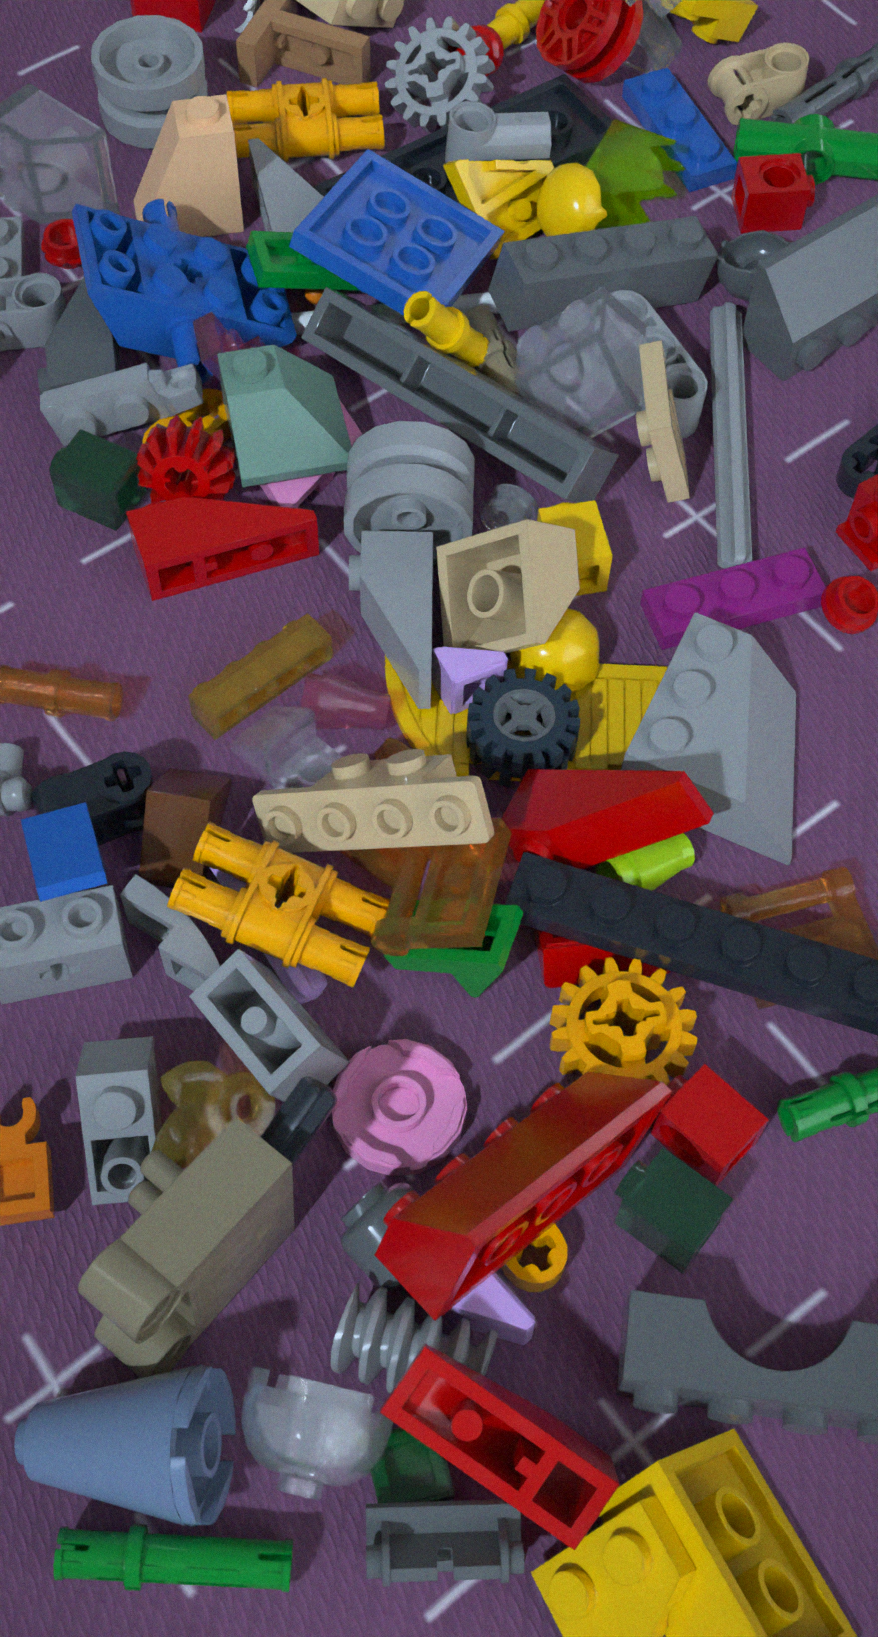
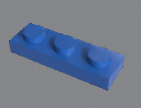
(668, 111)

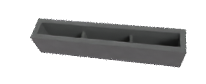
(460, 397)

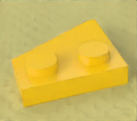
(501, 193)
(619, 1576)

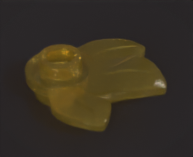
(206, 1106)

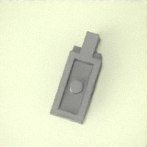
(120, 400)

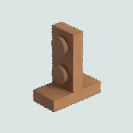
(299, 43)

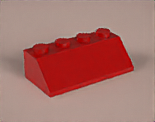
(516, 1186)

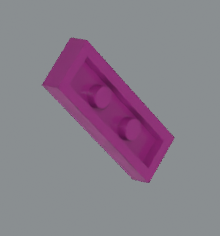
(735, 595)

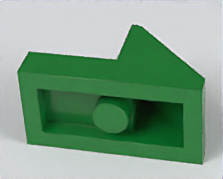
(471, 966)

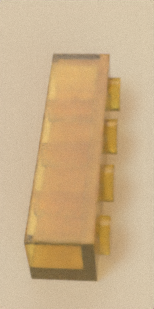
(260, 676)

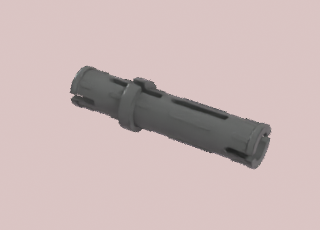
(848, 81)

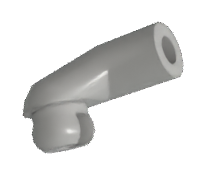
(14, 791)

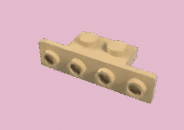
(378, 805)

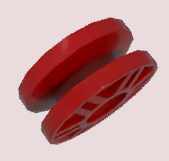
(588, 35)

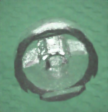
(312, 1432)

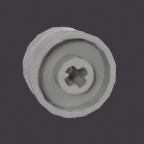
(141, 70)
(409, 481)

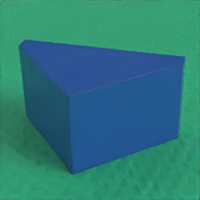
(63, 852)

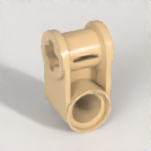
(764, 80)

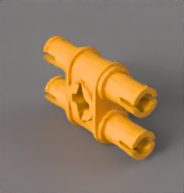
(307, 119)
(275, 876)

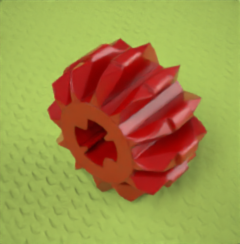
(185, 462)

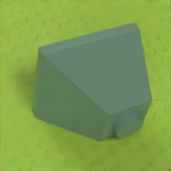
(281, 416)

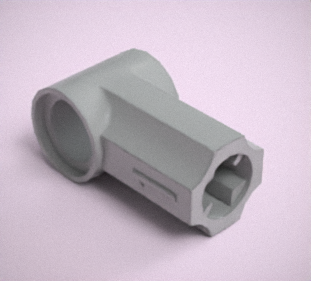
(487, 136)

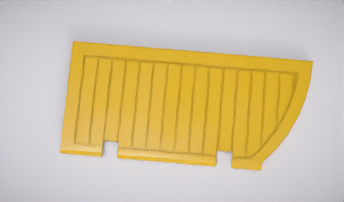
(608, 713)

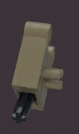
(200, 1234)

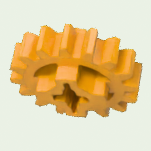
(641, 1009)

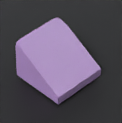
(461, 670)
(496, 1308)

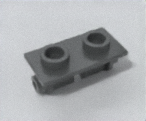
(443, 1536)

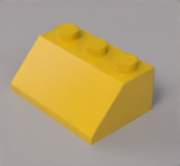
(745, 1552)

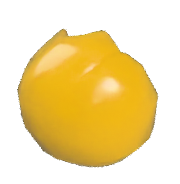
(569, 201)
(568, 653)

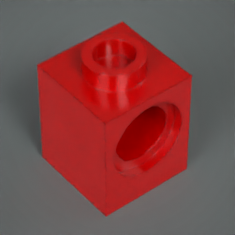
(771, 193)
(708, 1124)

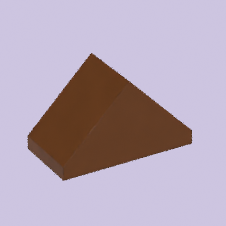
(174, 820)

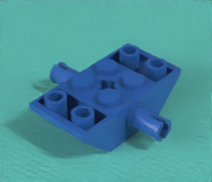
(159, 280)

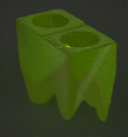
(630, 170)

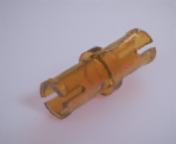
(60, 693)

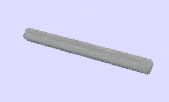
(730, 437)

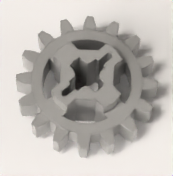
(436, 74)

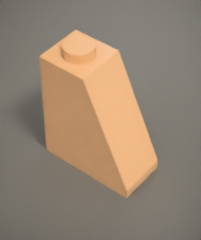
(196, 168)

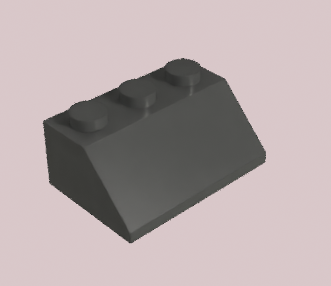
(816, 294)

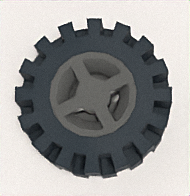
(522, 706)

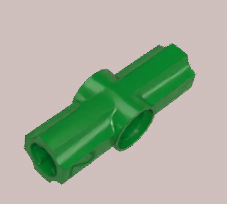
(821, 146)

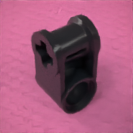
(104, 793)

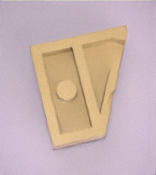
(660, 425)

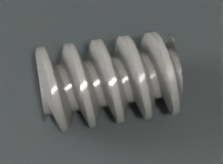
(395, 1339)

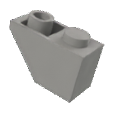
(117, 1113)

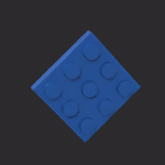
(395, 235)

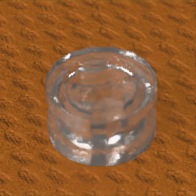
(507, 506)

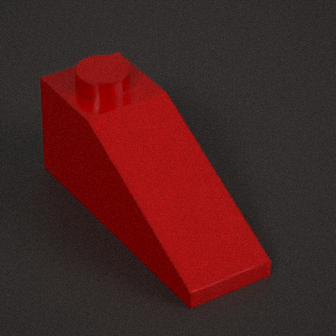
(211, 541)
(600, 813)
(504, 1444)

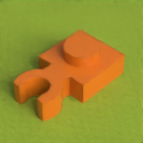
(25, 1170)

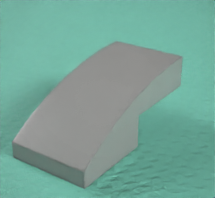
(182, 947)

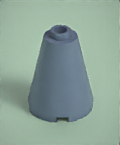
(138, 1444)

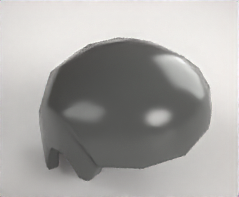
(739, 260)

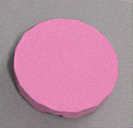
(399, 1107)

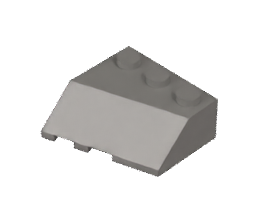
(732, 730)

